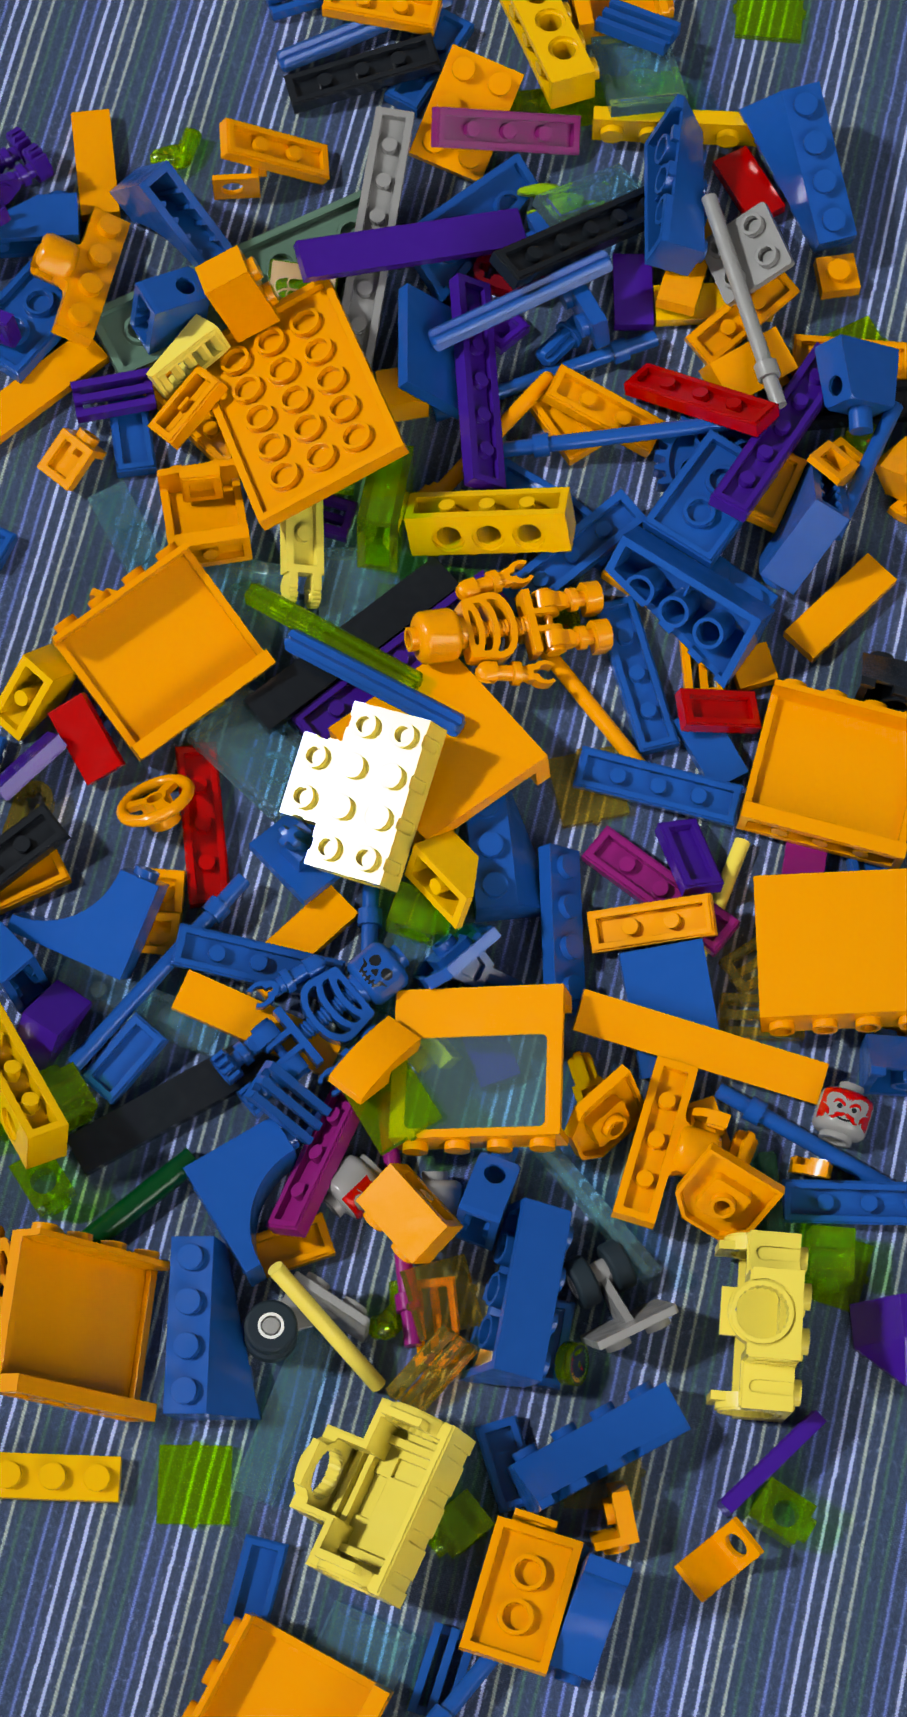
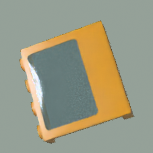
(489, 1065)

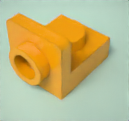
(71, 456)
(617, 1511)

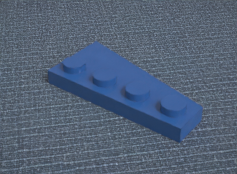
(490, 193)

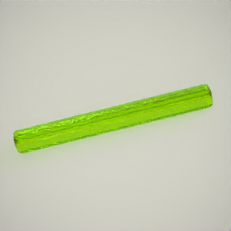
(299, 618)

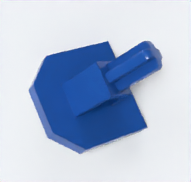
(283, 852)
(464, 960)

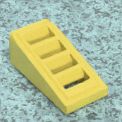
(196, 344)

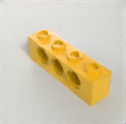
(553, 49)
(490, 521)
(26, 1103)

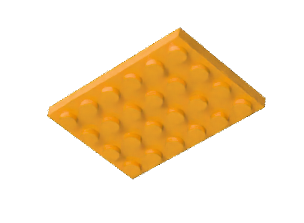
(303, 407)

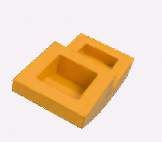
(836, 460)
(167, 922)
(373, 1058)

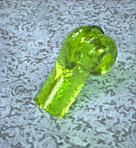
(179, 154)
(387, 1323)

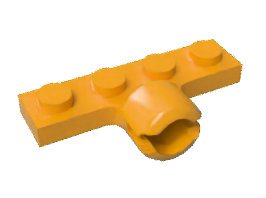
(81, 273)
(661, 1144)

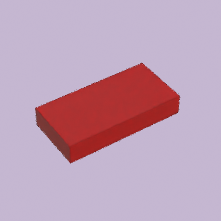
(746, 182)
(718, 711)
(86, 738)

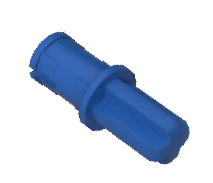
(559, 343)

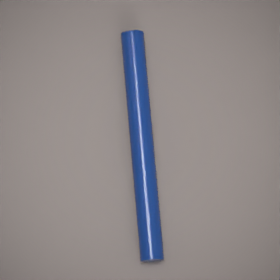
(870, 459)

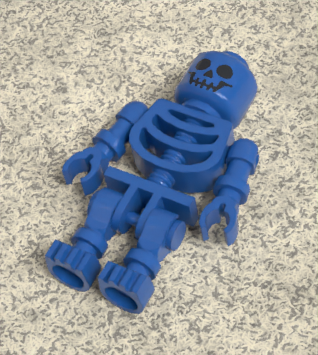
(373, 977)

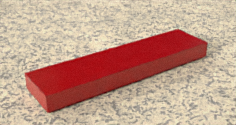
(702, 399)
(203, 828)

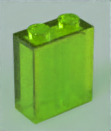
(382, 515)

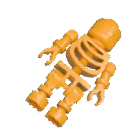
(445, 633)

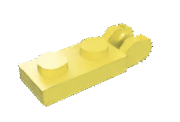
(303, 554)

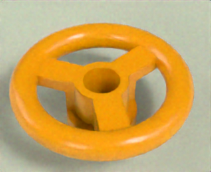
(158, 807)

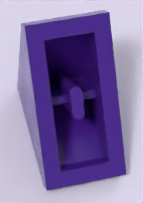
(51, 1022)

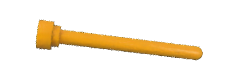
(508, 420)
(590, 705)

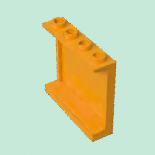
(160, 650)
(479, 763)
(830, 775)
(832, 951)
(77, 1322)
(282, 1676)

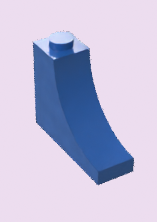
(164, 203)
(806, 531)
(108, 932)
(236, 1183)
(588, 1619)

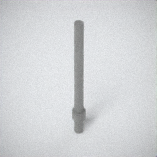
(766, 367)

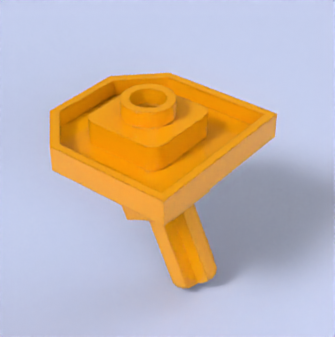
(604, 1108)
(725, 1192)

